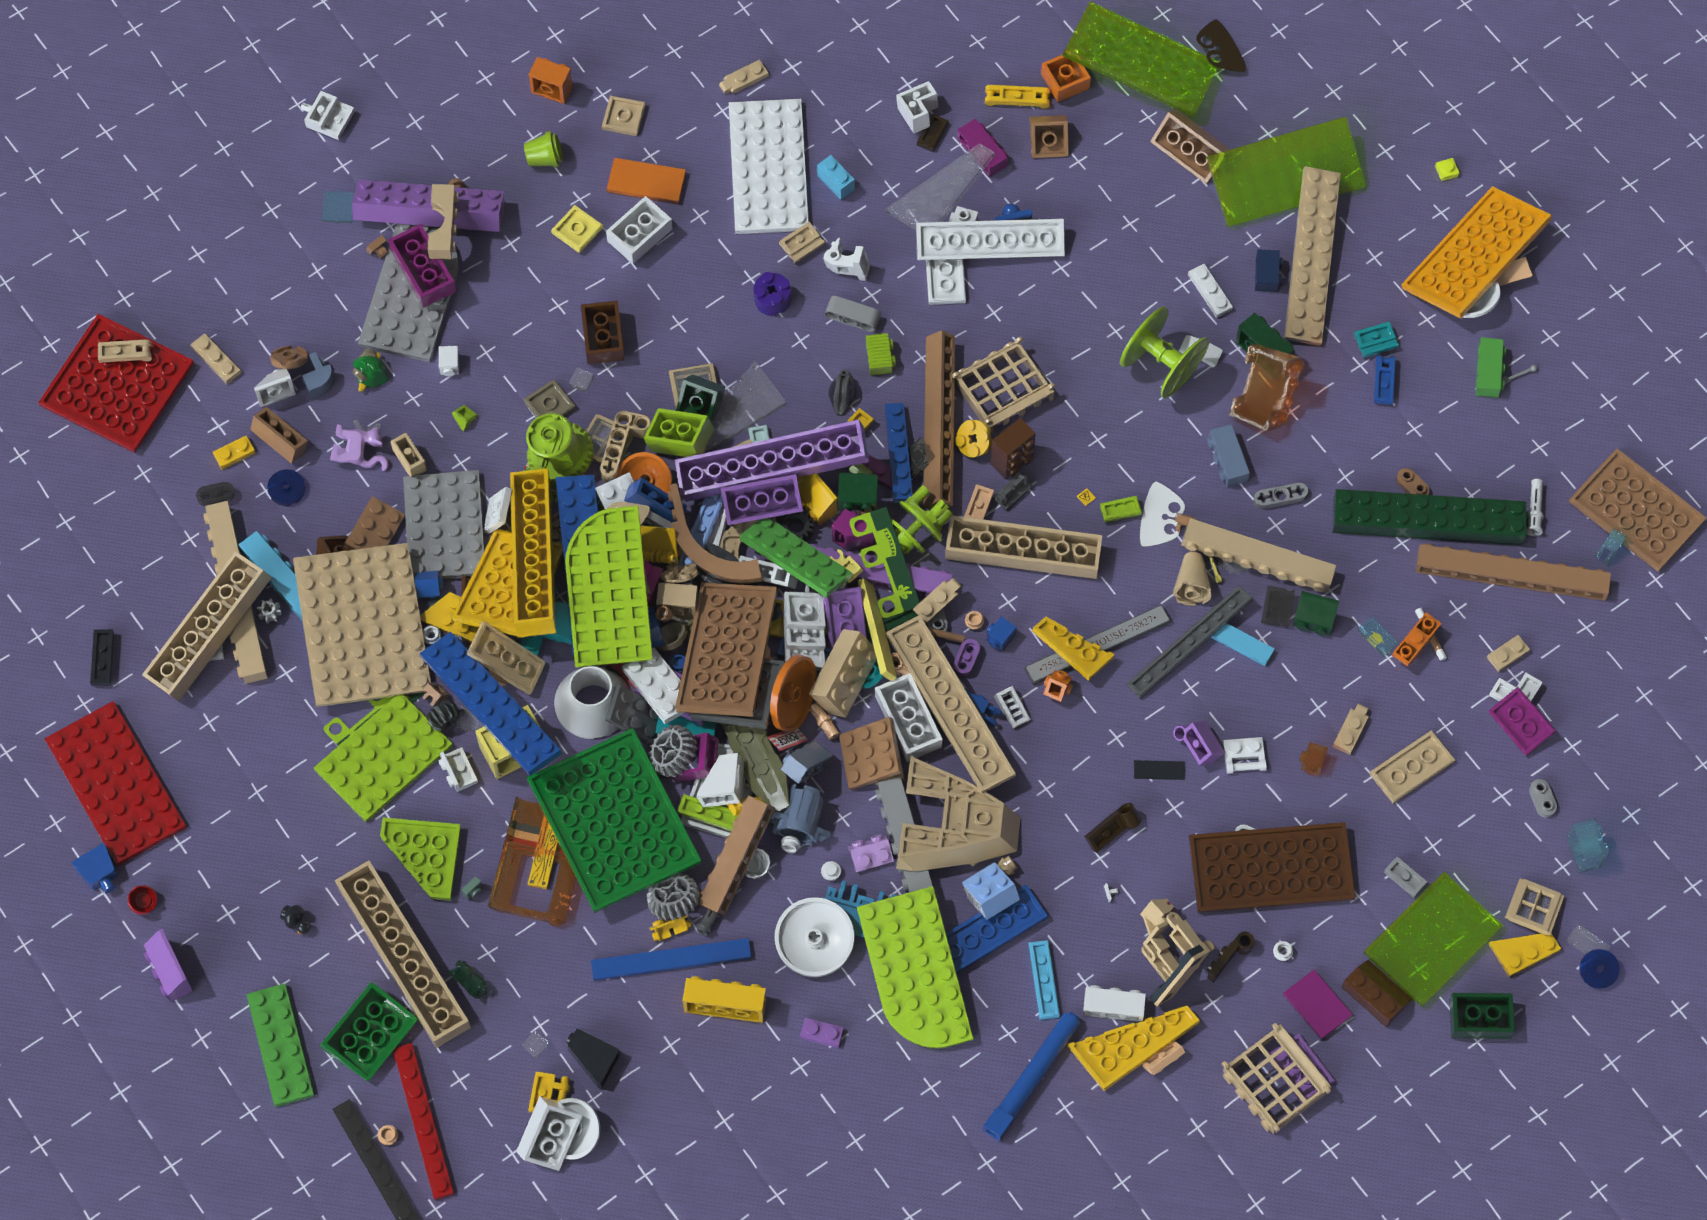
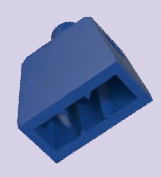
(97, 868)

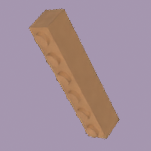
(736, 855)

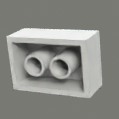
(639, 230)

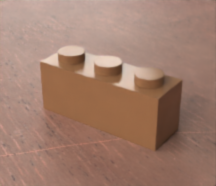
(278, 435)

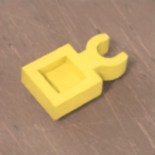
(849, 564)

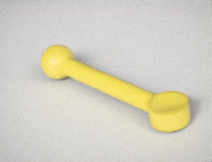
(1217, 577)

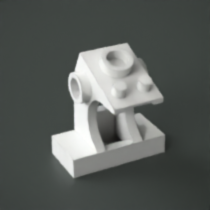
(849, 265)

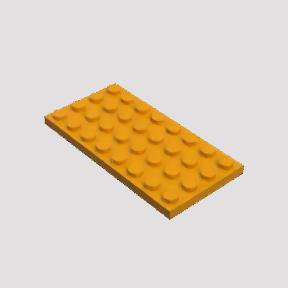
(1476, 252)

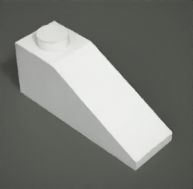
(774, 574)

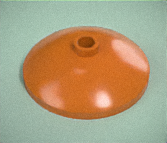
(650, 465)

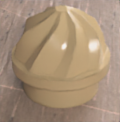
(1007, 865)

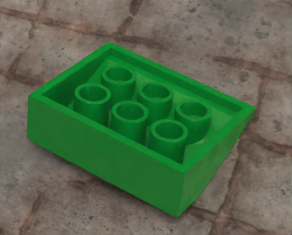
(368, 1032)

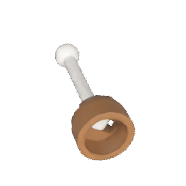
(664, 614)

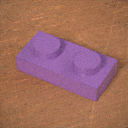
(821, 1032)

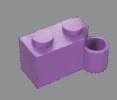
(1200, 741)

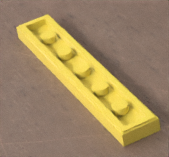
(877, 630)

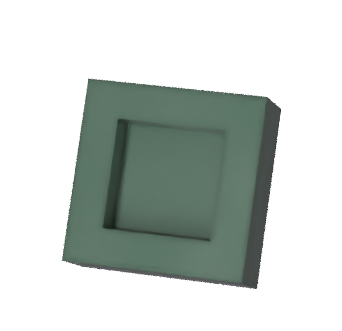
(472, 889)

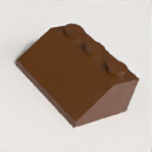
(1376, 992)

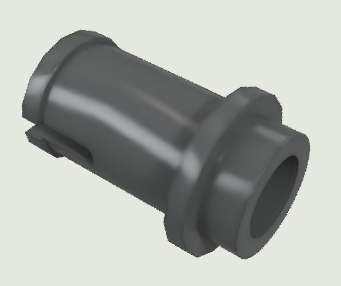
(706, 924)

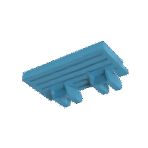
(851, 907)

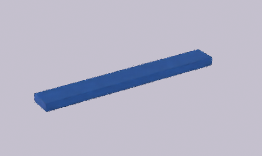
(670, 959)

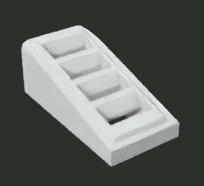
(1018, 704)

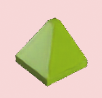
(464, 417)

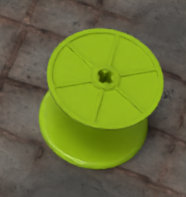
(1147, 339)

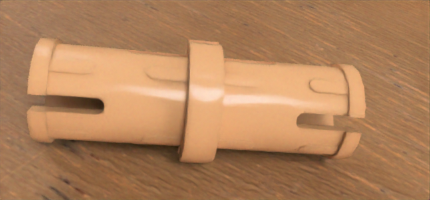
(824, 721)

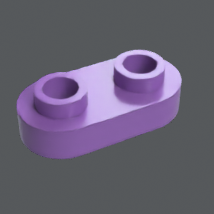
(965, 658)

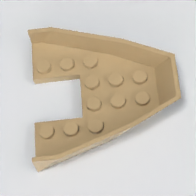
(972, 823)

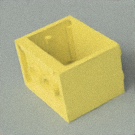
(495, 754)

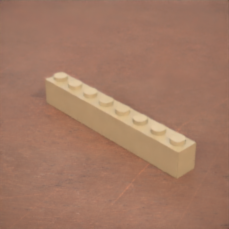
(1258, 555)

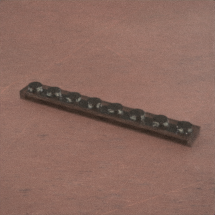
(374, 1162)

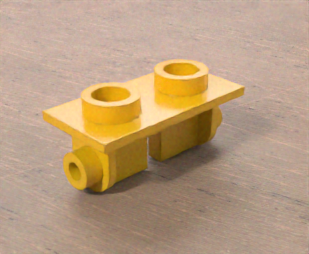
(662, 927)

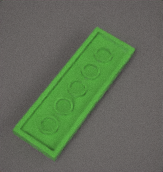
(796, 556)
(280, 1045)

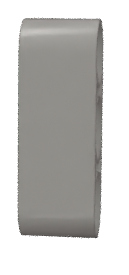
(852, 313)

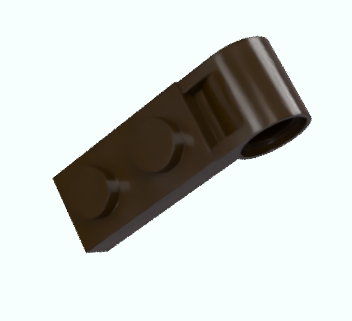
(1112, 826)
(1227, 954)

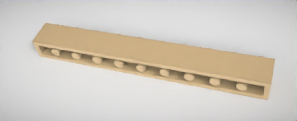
(245, 632)

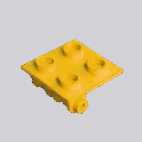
(659, 544)

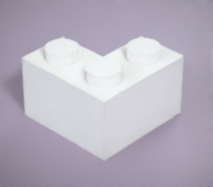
(916, 104)

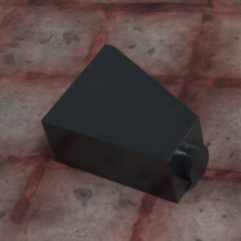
(593, 1055)

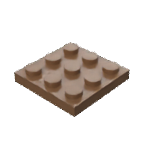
(870, 753)

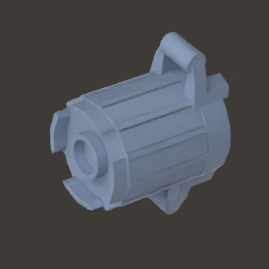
(802, 816)

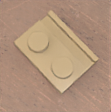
(801, 242)

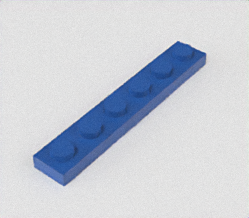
(898, 452)

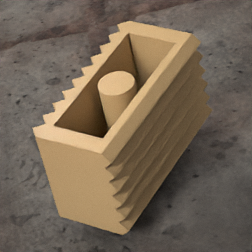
(408, 455)

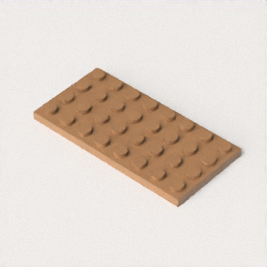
(726, 649)

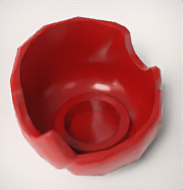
(142, 900)

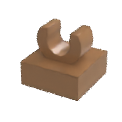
(377, 246)
(1182, 519)
(437, 693)

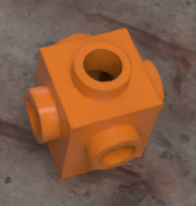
(1058, 685)

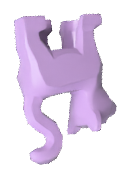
(355, 447)

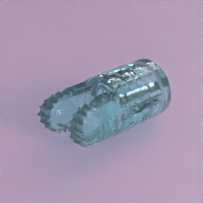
(1613, 543)

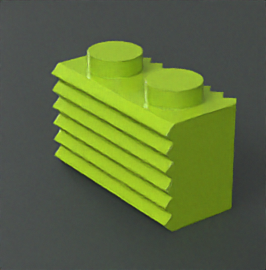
(879, 354)

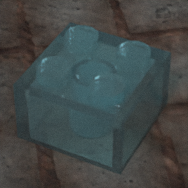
(1587, 845)

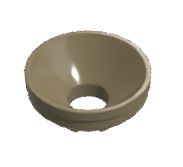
(674, 636)

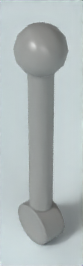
(1533, 368)

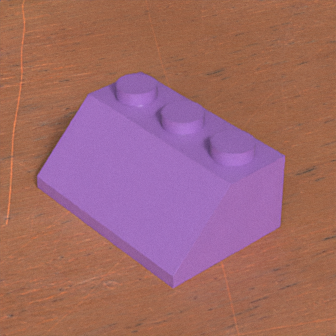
(166, 966)

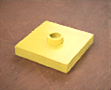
(577, 229)

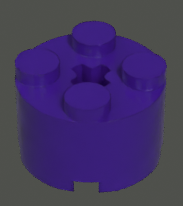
(772, 293)

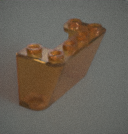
(1268, 388)

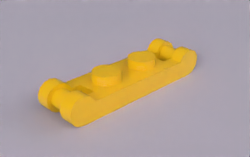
(1017, 96)

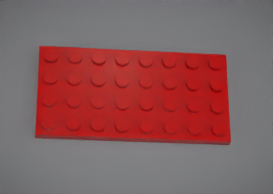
(115, 783)

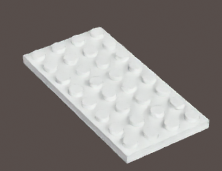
(768, 166)

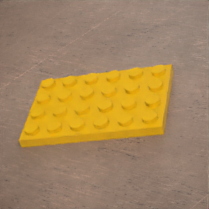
(491, 586)

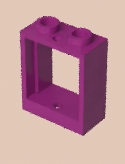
(707, 758)

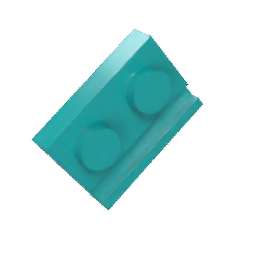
(1376, 339)

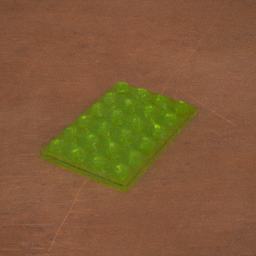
(1433, 939)

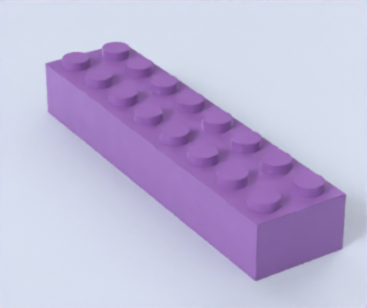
(412, 205)

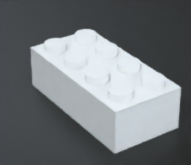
(911, 718)

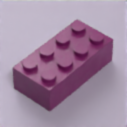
(426, 276)

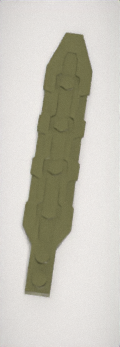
(759, 760)

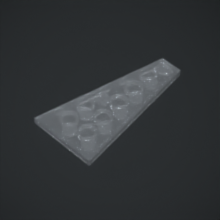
(942, 191)
(744, 406)

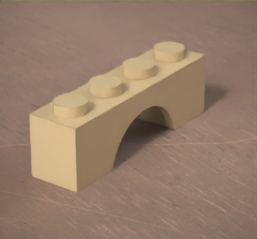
(441, 241)

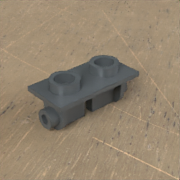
(1012, 491)

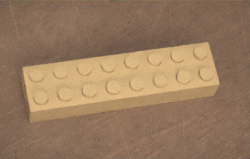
(1023, 547)
(206, 626)

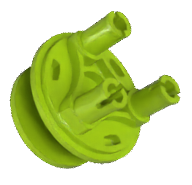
(930, 521)

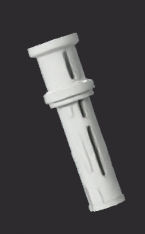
(1535, 514)

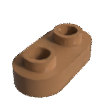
(1411, 484)

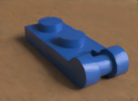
(1384, 380)

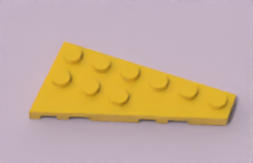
(1125, 1048)

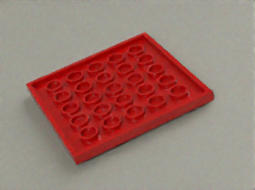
(115, 397)

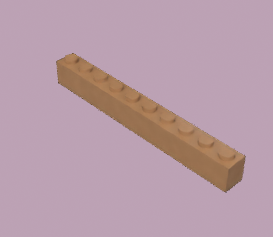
(939, 417)
(1513, 572)

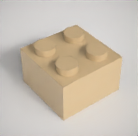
(679, 598)

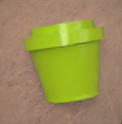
(544, 150)

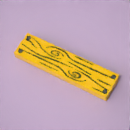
(543, 865)

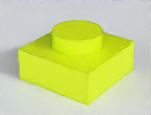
(1447, 169)

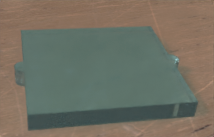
(337, 207)

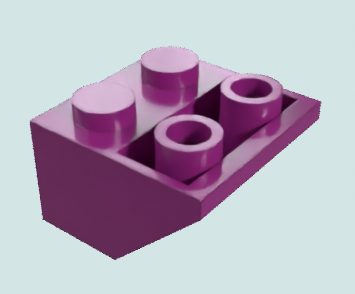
(843, 534)

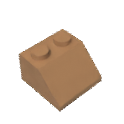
(1049, 136)

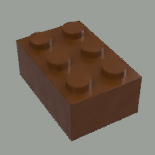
(602, 332)
(1013, 449)

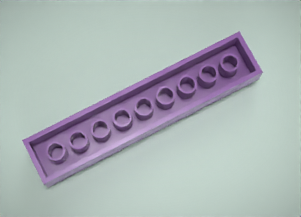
(781, 456)

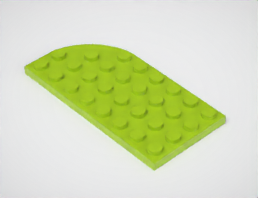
(608, 590)
(915, 969)

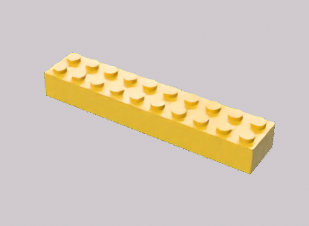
(532, 553)

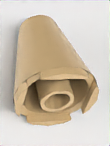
(1192, 581)

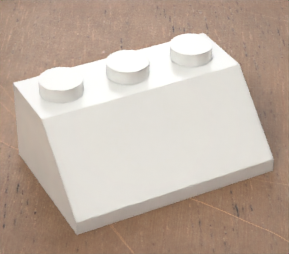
(549, 1134)

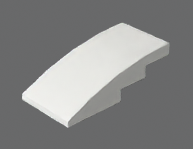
(804, 626)

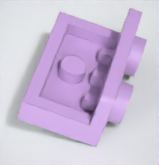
(870, 853)

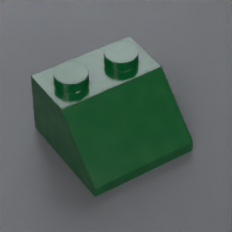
(700, 396)
(858, 492)
(1315, 613)

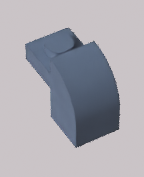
(320, 379)

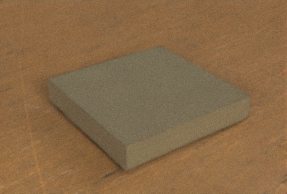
(549, 400)

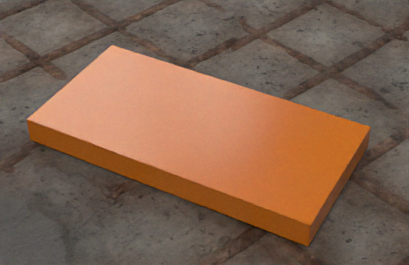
(647, 180)

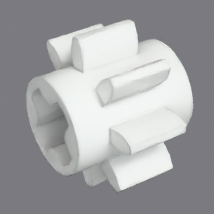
(269, 616)

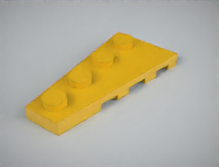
(1080, 654)

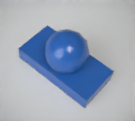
(1012, 212)

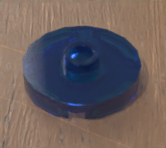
(289, 495)
(1589, 964)

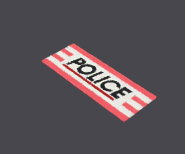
(787, 739)

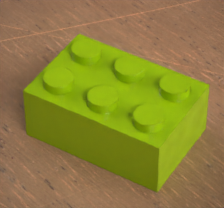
(678, 433)

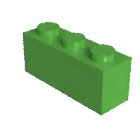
(1490, 367)

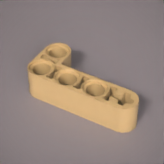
(619, 447)

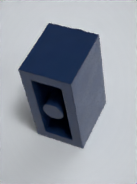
(1267, 270)

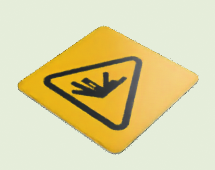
(1086, 497)

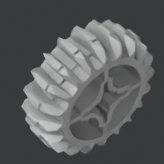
(673, 751)
(673, 897)

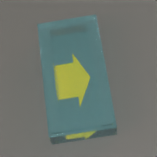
(1377, 636)

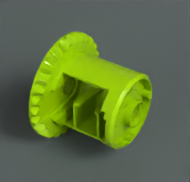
(558, 446)

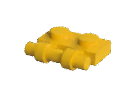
(543, 1087)

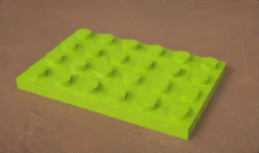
(382, 757)

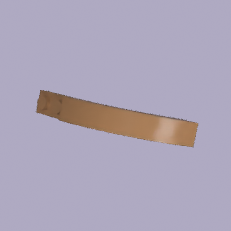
(729, 571)

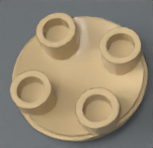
(679, 574)

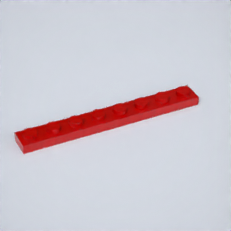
(423, 1121)

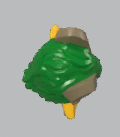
(369, 370)

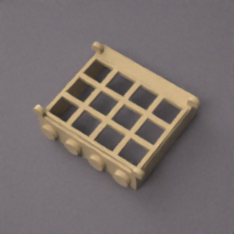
(1018, 405)
(1299, 1058)

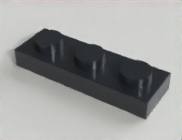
(102, 657)

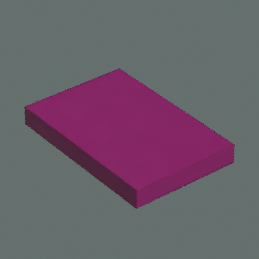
(1521, 721)
(1317, 1004)

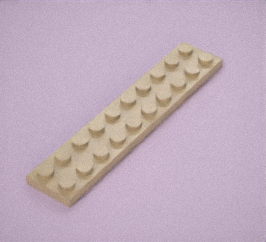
(1312, 256)
(950, 704)

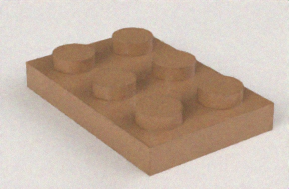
(375, 526)

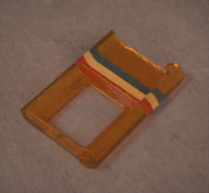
(527, 837)

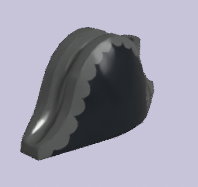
(842, 392)

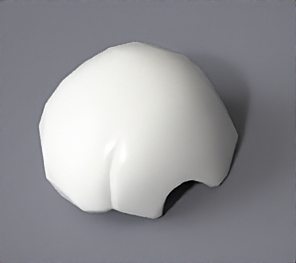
(758, 865)

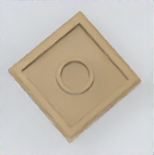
(623, 115)

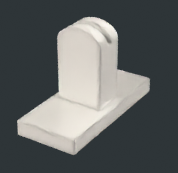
(1110, 892)

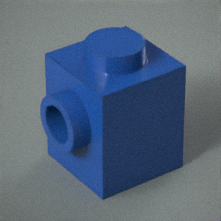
(428, 584)
(1000, 633)

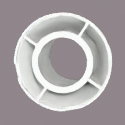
(586, 719)

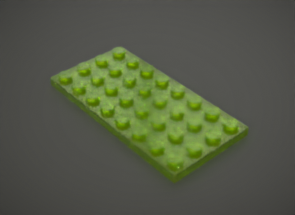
(1141, 59)
(1268, 173)

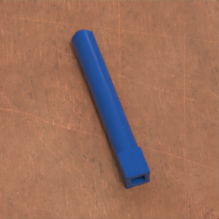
(1005, 1113)

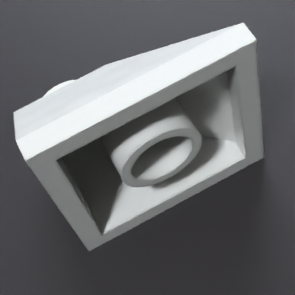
(274, 387)

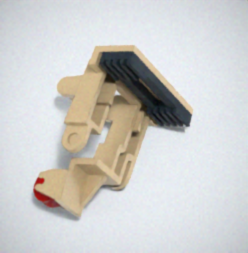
(1157, 917)

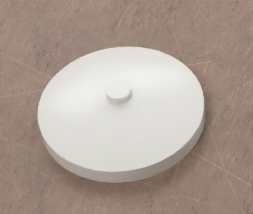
(814, 937)

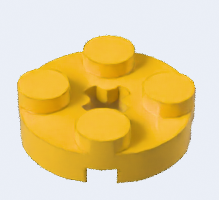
(964, 441)

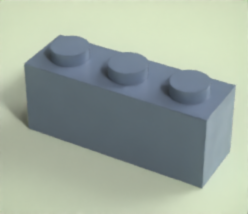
(1228, 455)
(806, 762)

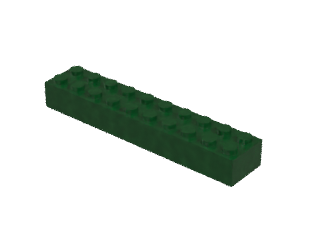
(1429, 517)

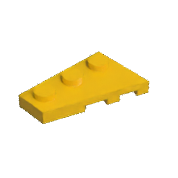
(1523, 952)

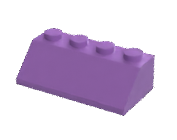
(761, 499)

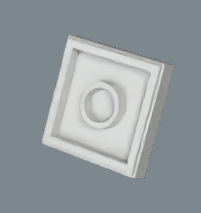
(497, 510)

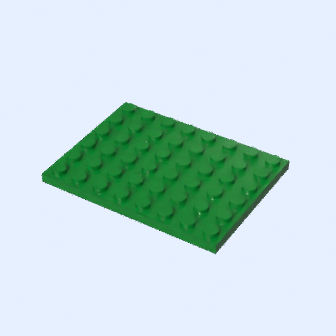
(613, 820)

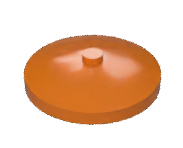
(791, 692)

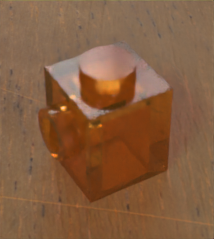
(1313, 758)

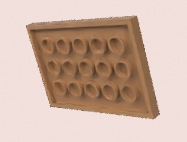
(1639, 506)

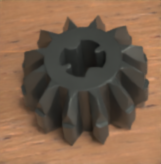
(443, 715)

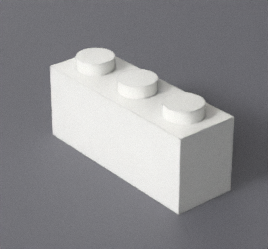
(1114, 1004)

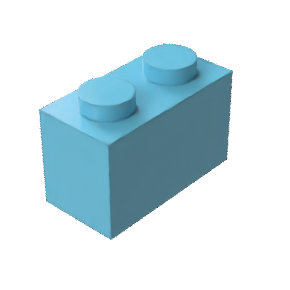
(835, 177)

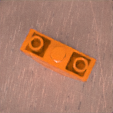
(1417, 639)

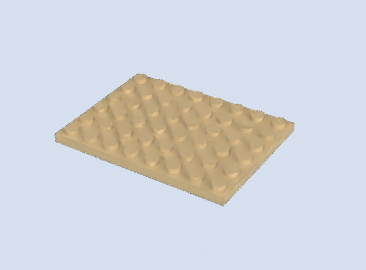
(361, 624)

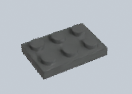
(632, 711)

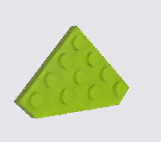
(426, 852)

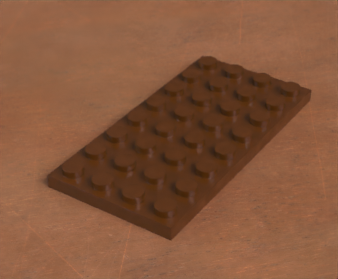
(1271, 867)

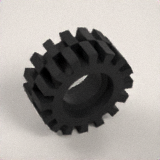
(800, 517)

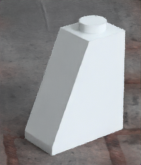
(723, 782)

